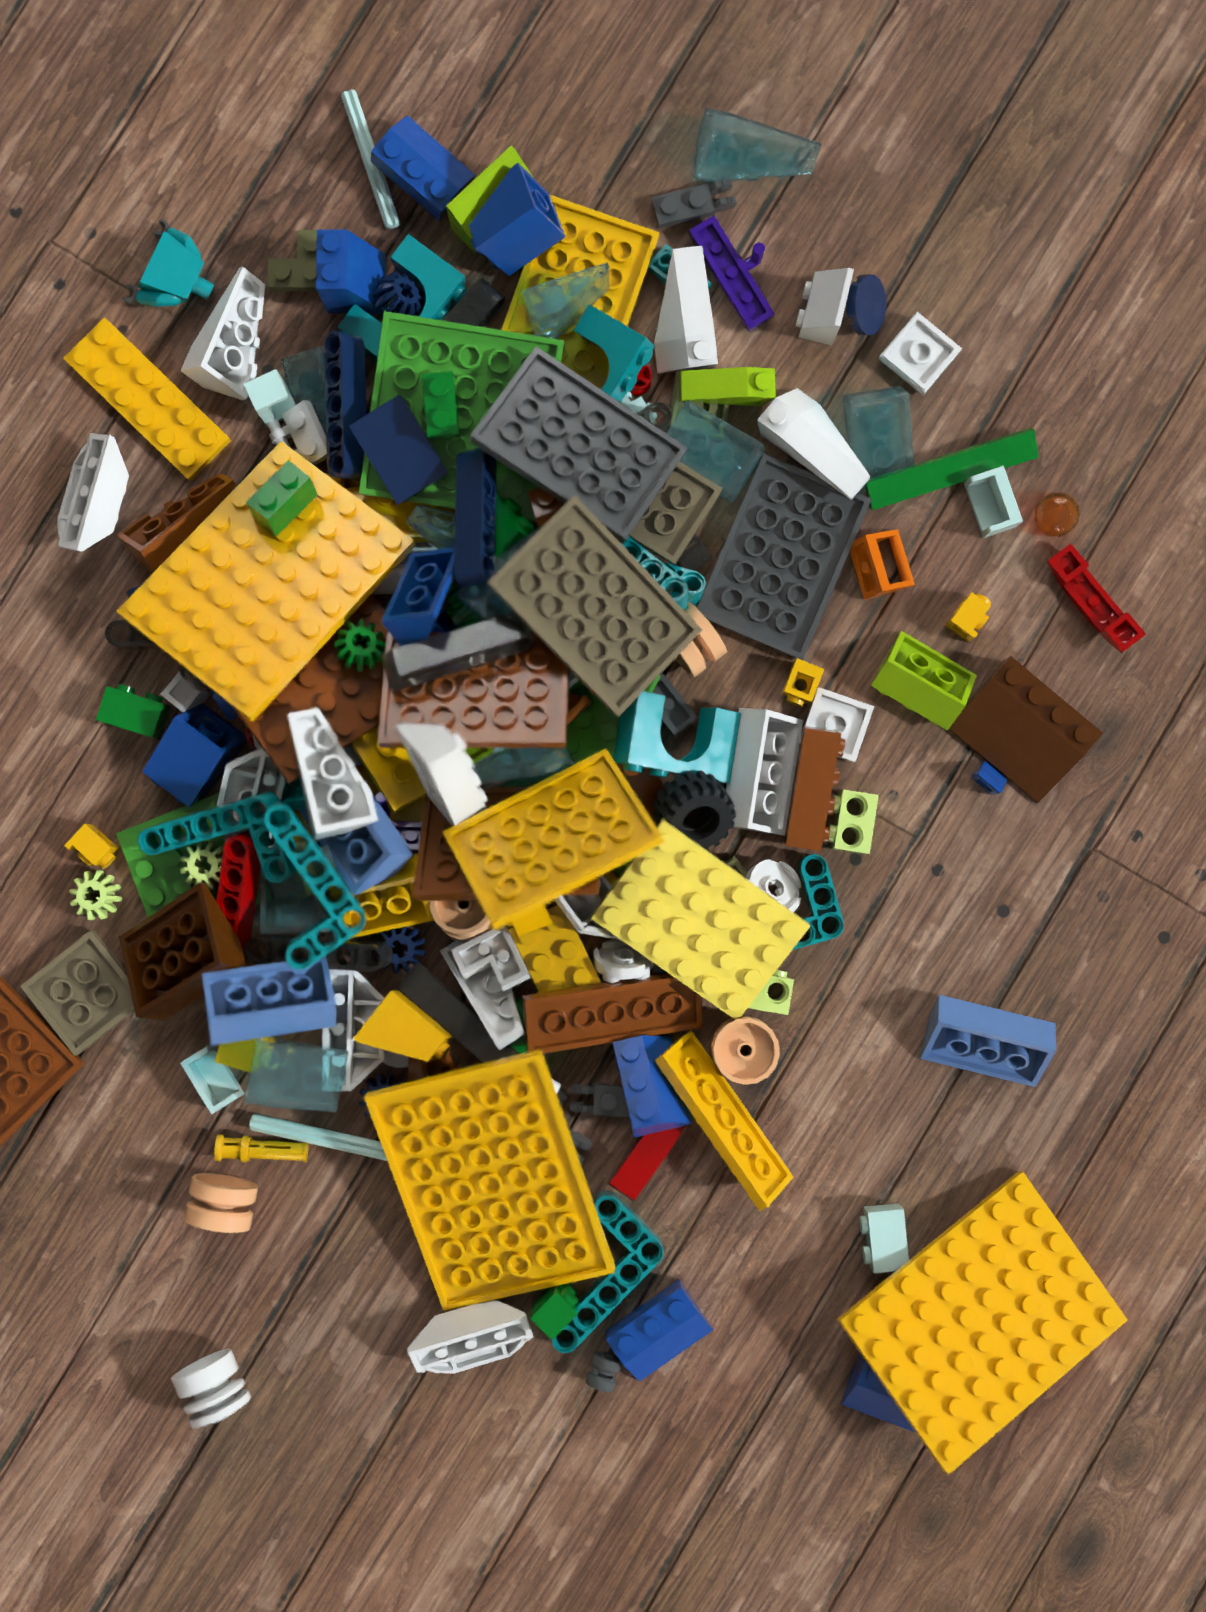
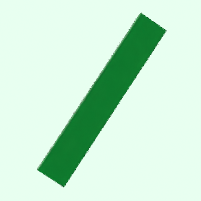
(951, 468)

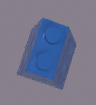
(516, 222)
(347, 271)
(194, 754)

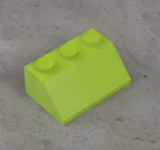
(471, 200)
(924, 681)

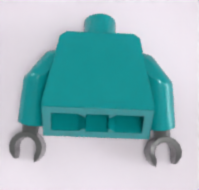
(170, 272)

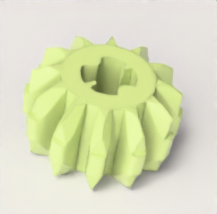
(194, 867)
(85, 889)

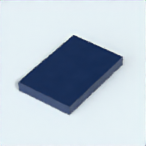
(398, 449)

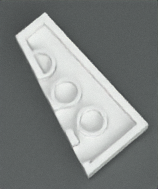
(492, 1004)

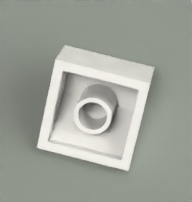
(825, 305)

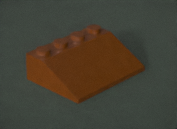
(1024, 729)
(173, 949)

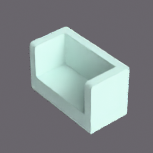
(269, 396)
(993, 502)
(212, 1080)

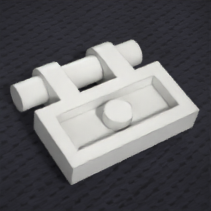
(305, 430)

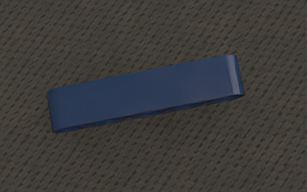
(344, 403)
(475, 517)

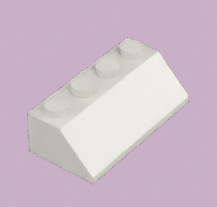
(444, 770)
(764, 770)

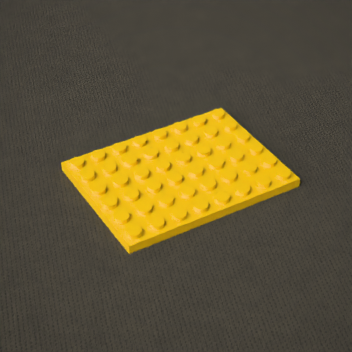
(257, 605)
(491, 1180)
(982, 1321)

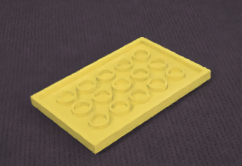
(700, 921)

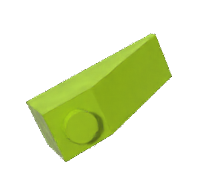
(728, 386)

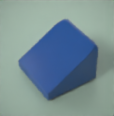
(989, 778)

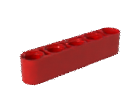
(239, 888)

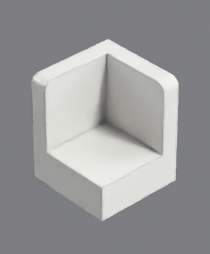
(182, 695)

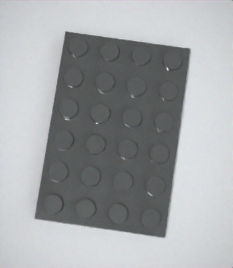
(578, 443)
(782, 557)

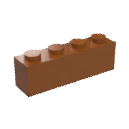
(812, 788)

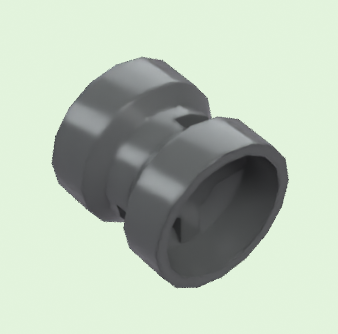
(603, 1371)

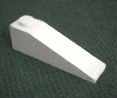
(685, 320)
(227, 343)
(810, 437)
(331, 786)

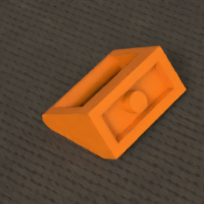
(870, 565)

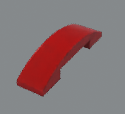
(1093, 601)

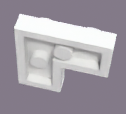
(492, 949)

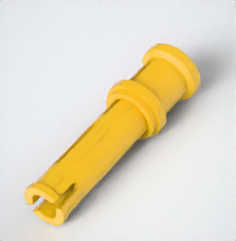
(246, 1148)

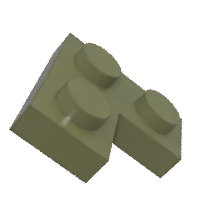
(295, 273)

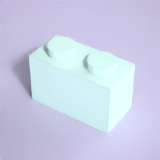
(885, 1237)

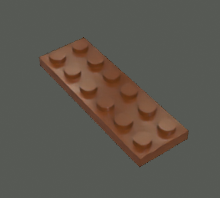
(609, 1013)

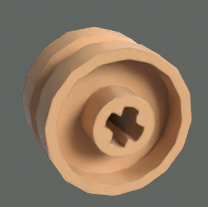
(705, 643)
(458, 921)
(761, 1058)
(220, 1203)

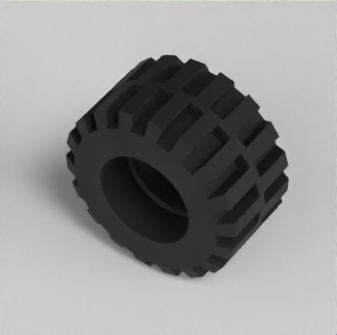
(692, 792)

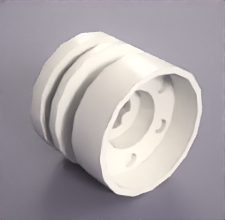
(212, 1391)

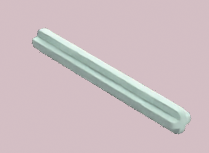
(365, 147)
(317, 1136)

